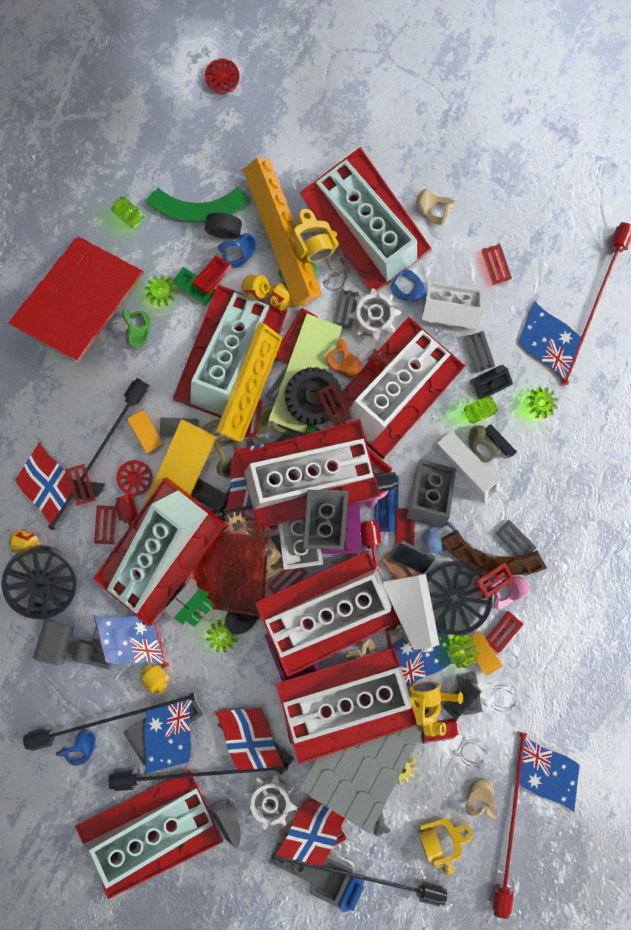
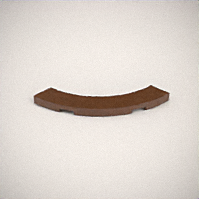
(483, 561)

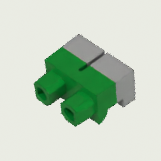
(186, 602)

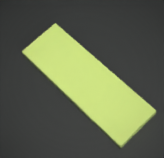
(312, 346)

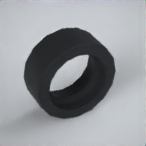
(223, 225)

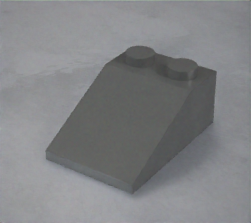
(431, 494)
(325, 519)

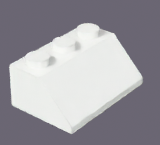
(453, 305)
(292, 548)

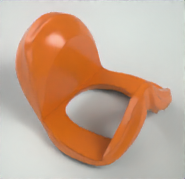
(350, 363)

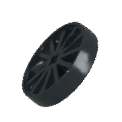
(32, 583)
(461, 594)

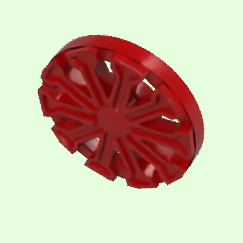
(222, 76)
(134, 477)

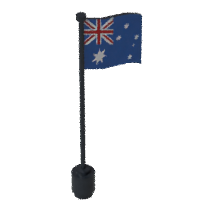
(165, 733)

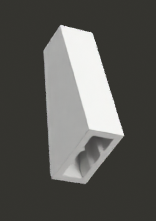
(469, 466)
(414, 609)

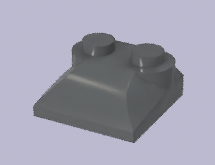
(227, 820)

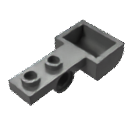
(57, 642)
(136, 736)
(325, 884)

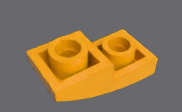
(144, 431)
(487, 657)

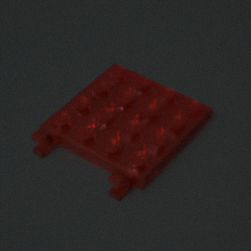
(235, 570)

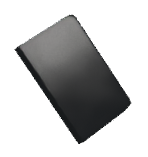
(491, 382)
(412, 557)

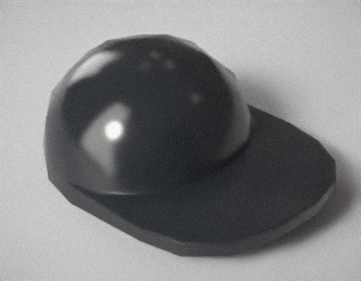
(240, 623)

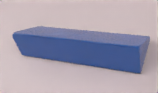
(386, 510)

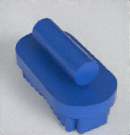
(351, 894)

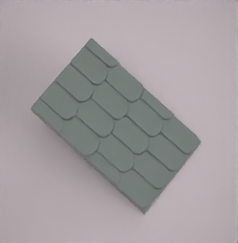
(361, 777)

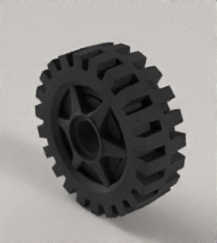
(297, 397)

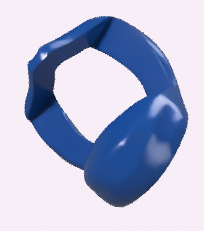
(246, 243)
(416, 293)
(84, 743)

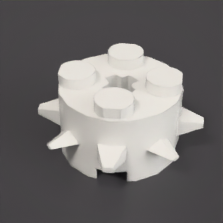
(374, 303)
(268, 812)

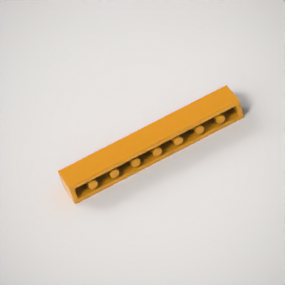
(279, 228)

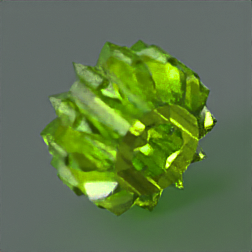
(127, 212)
(156, 285)
(534, 401)
(480, 409)
(216, 641)
(462, 651)

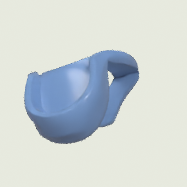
(433, 542)

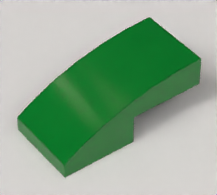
(184, 282)

